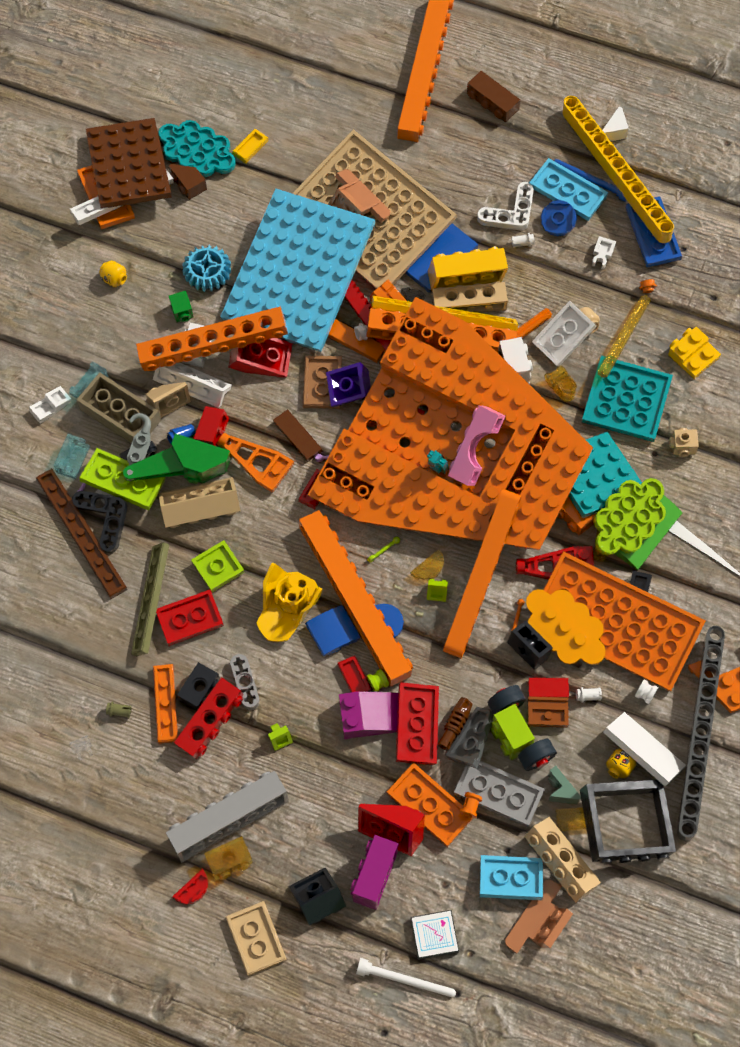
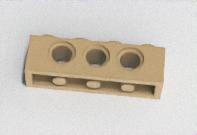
(478, 303)
(562, 859)

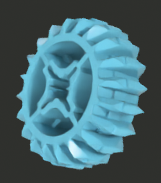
(198, 263)

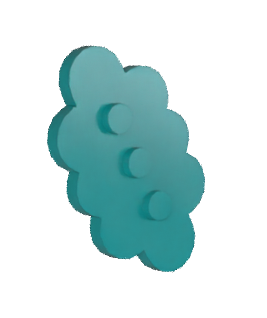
(197, 148)

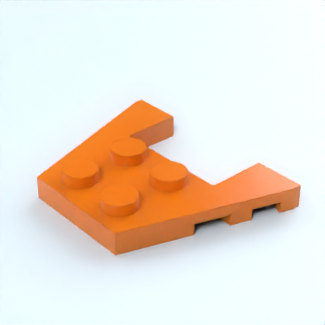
(728, 686)

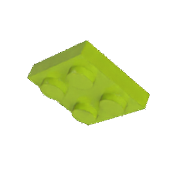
(217, 566)

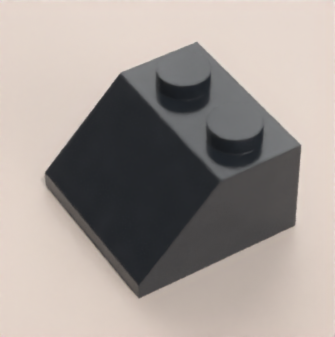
(317, 896)

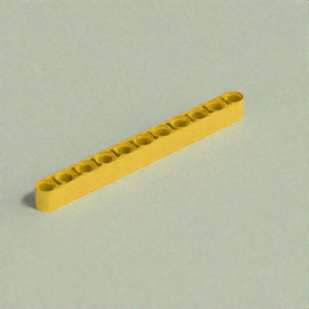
(618, 169)

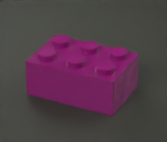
(374, 872)

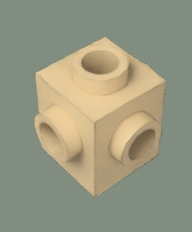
(684, 442)

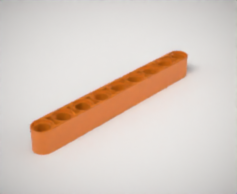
(482, 573)

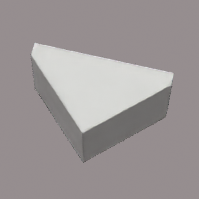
(617, 126)

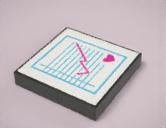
(434, 934)

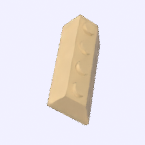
(199, 502)

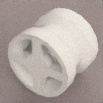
(646, 691)

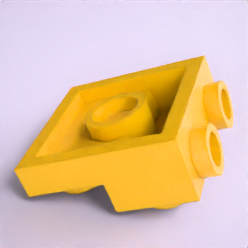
(693, 352)

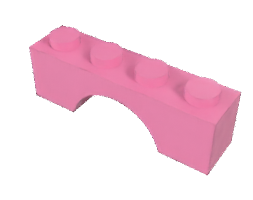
(465, 466)

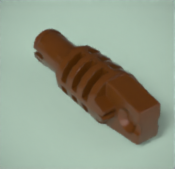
(455, 723)

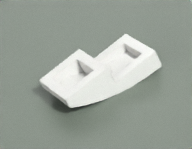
(52, 404)

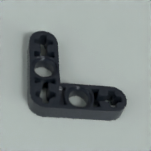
(107, 509)

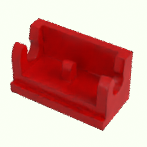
(211, 425)

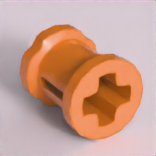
(470, 805)

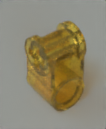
(561, 380)

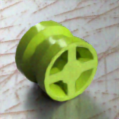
(377, 680)

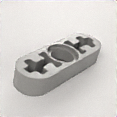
(235, 669)

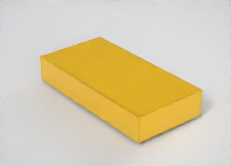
(250, 146)

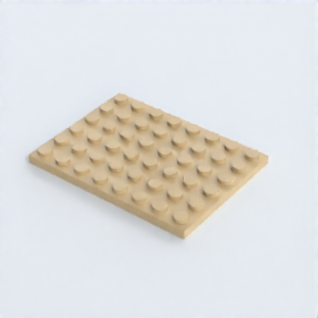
(415, 213)

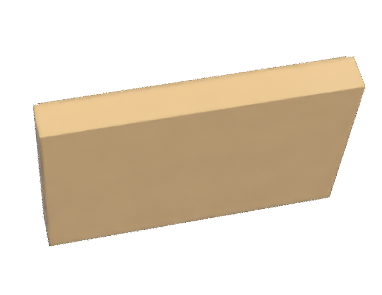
(256, 938)

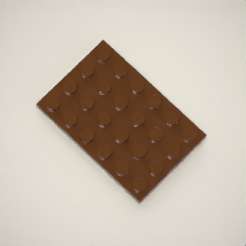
(128, 163)

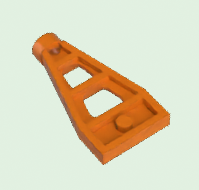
(275, 471)

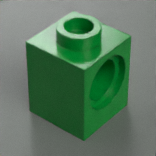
(181, 306)

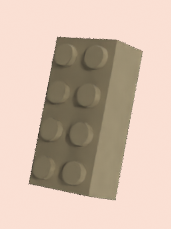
(115, 406)

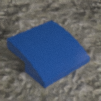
(332, 630)

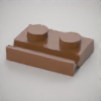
(548, 712)

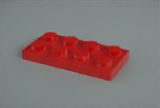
(417, 723)

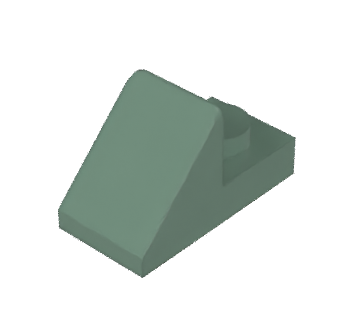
(566, 792)

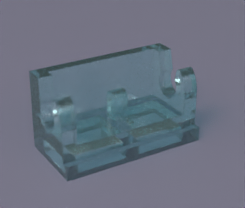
(87, 379)
(71, 456)

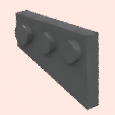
(471, 741)

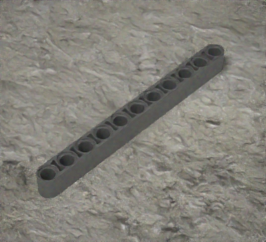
(697, 740)

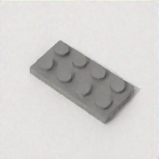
(501, 792)

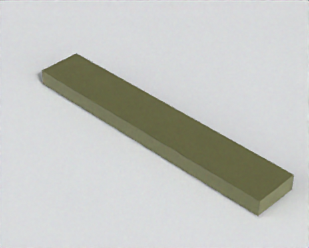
(150, 599)

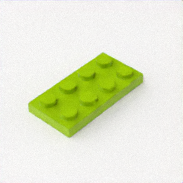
(106, 474)

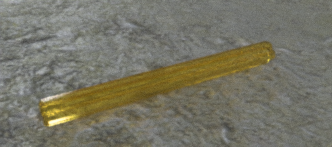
(624, 336)

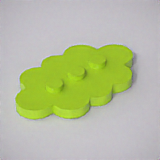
(629, 516)

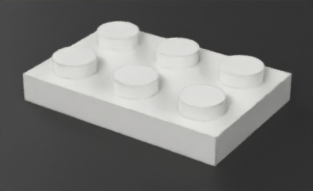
(564, 333)

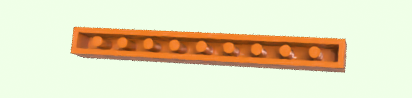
(424, 70)
(354, 597)

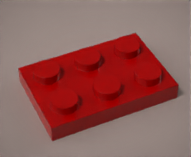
(189, 617)

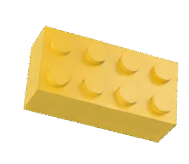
(467, 268)

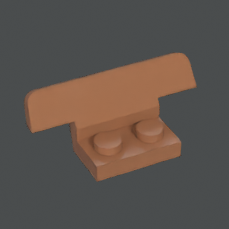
(357, 197)
(540, 921)

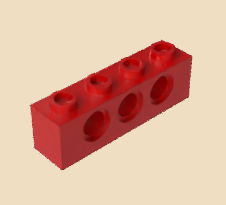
(209, 707)

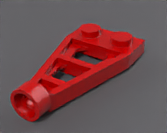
(583, 553)

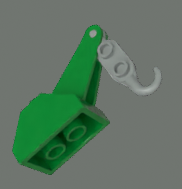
(186, 457)

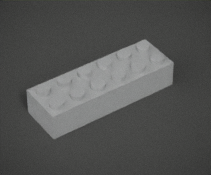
(227, 816)

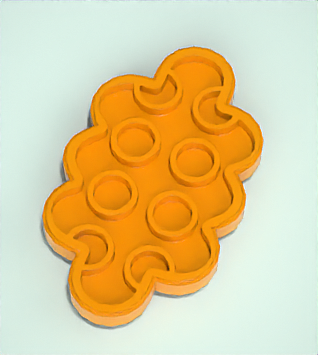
(566, 626)

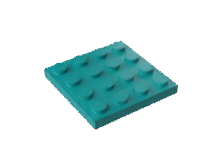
(628, 400)
(600, 475)

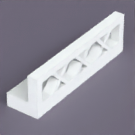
(199, 384)

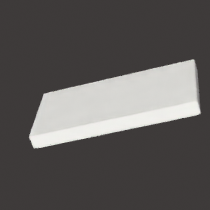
(644, 749)

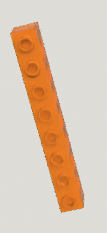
(377, 328)
(201, 336)

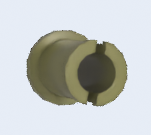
(118, 710)

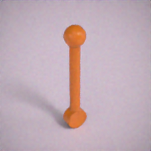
(520, 602)

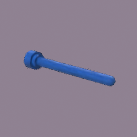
(595, 180)

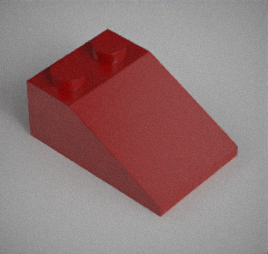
(263, 358)
(393, 823)

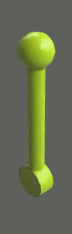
(396, 540)

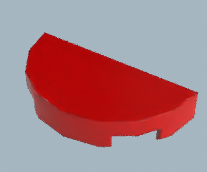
(193, 889)

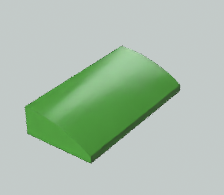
(648, 545)

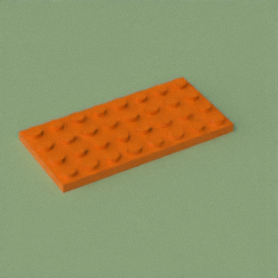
(639, 628)

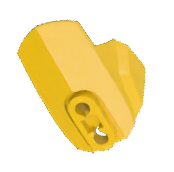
(279, 614)

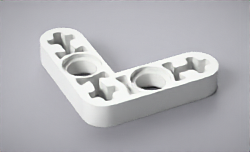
(513, 216)

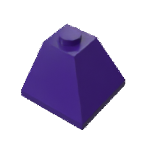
(348, 384)

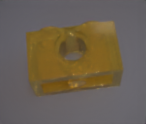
(235, 848)

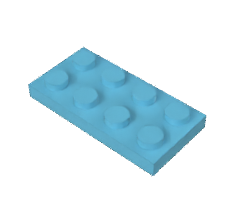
(562, 184)

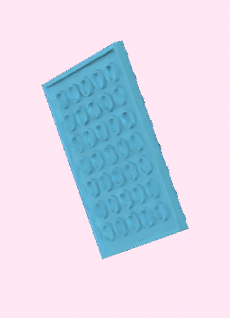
(302, 263)

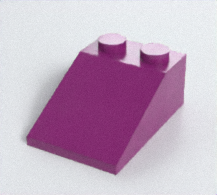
(368, 713)

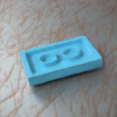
(511, 877)

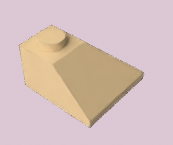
(168, 397)

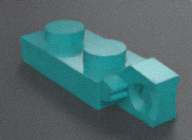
(437, 463)

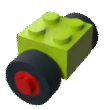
(514, 732)

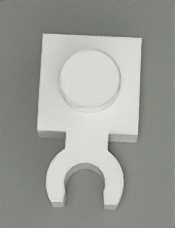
(603, 251)

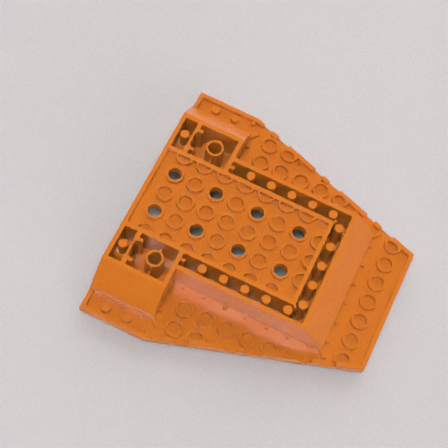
(451, 371)

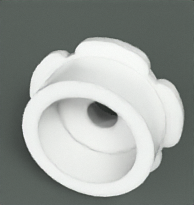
(360, 332)

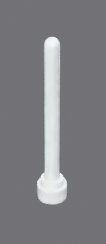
(366, 968)

